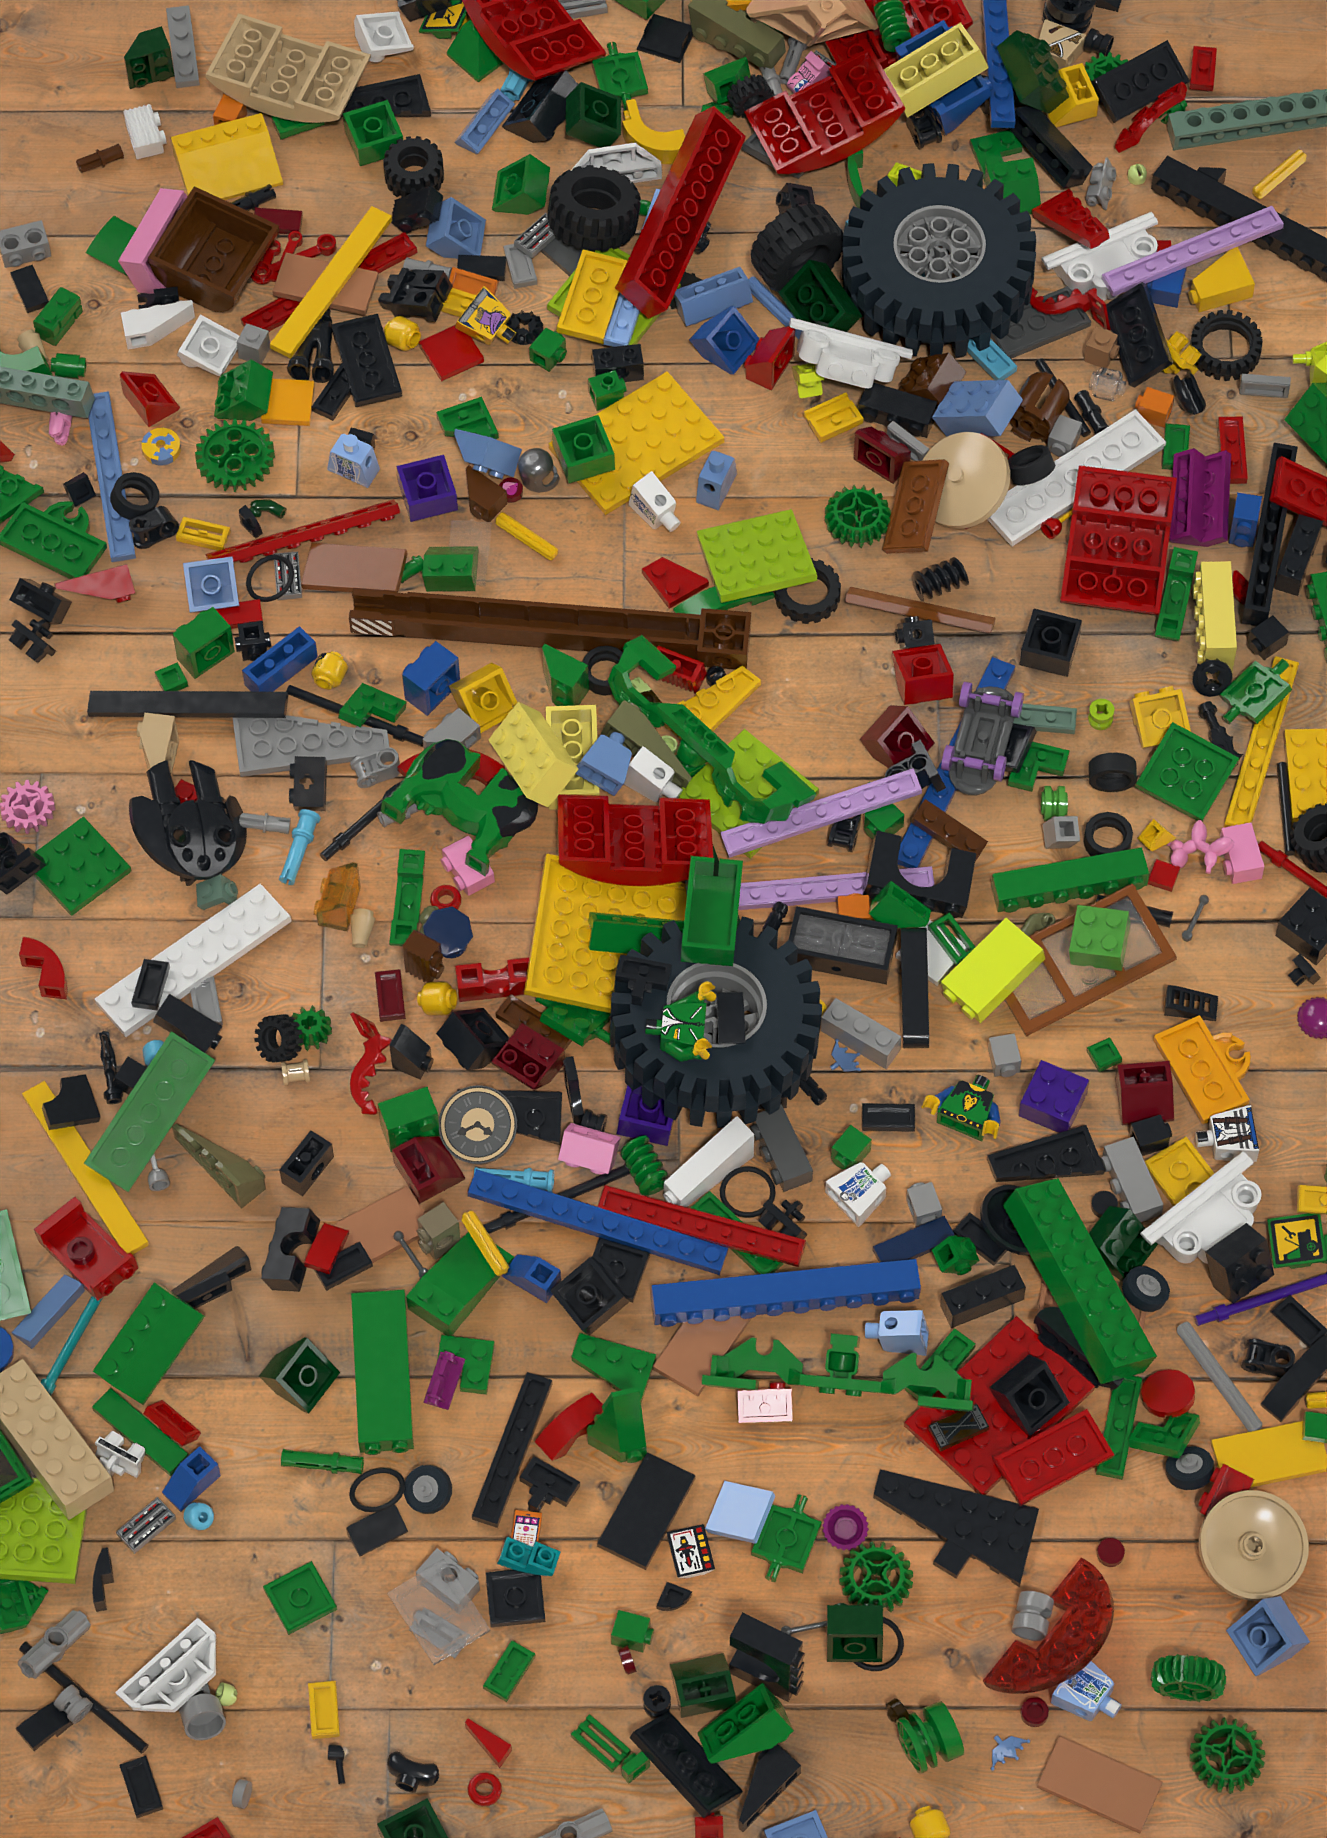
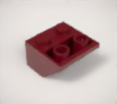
(530, 1058)
(1145, 1091)
(426, 1166)

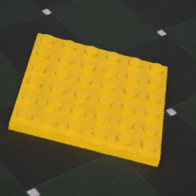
(560, 956)

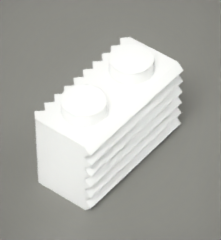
(144, 131)

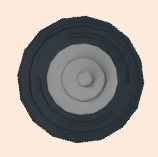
(1145, 1289)
(1191, 1470)
(428, 1489)

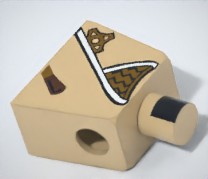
(1064, 43)

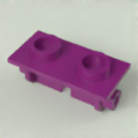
(444, 1380)

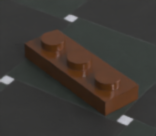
(947, 829)
(515, 1012)

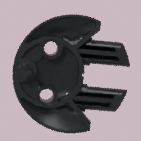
(188, 836)

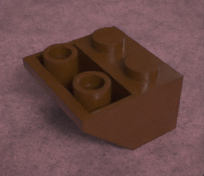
(932, 376)

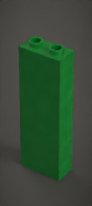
(382, 1372)

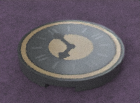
(478, 1125)

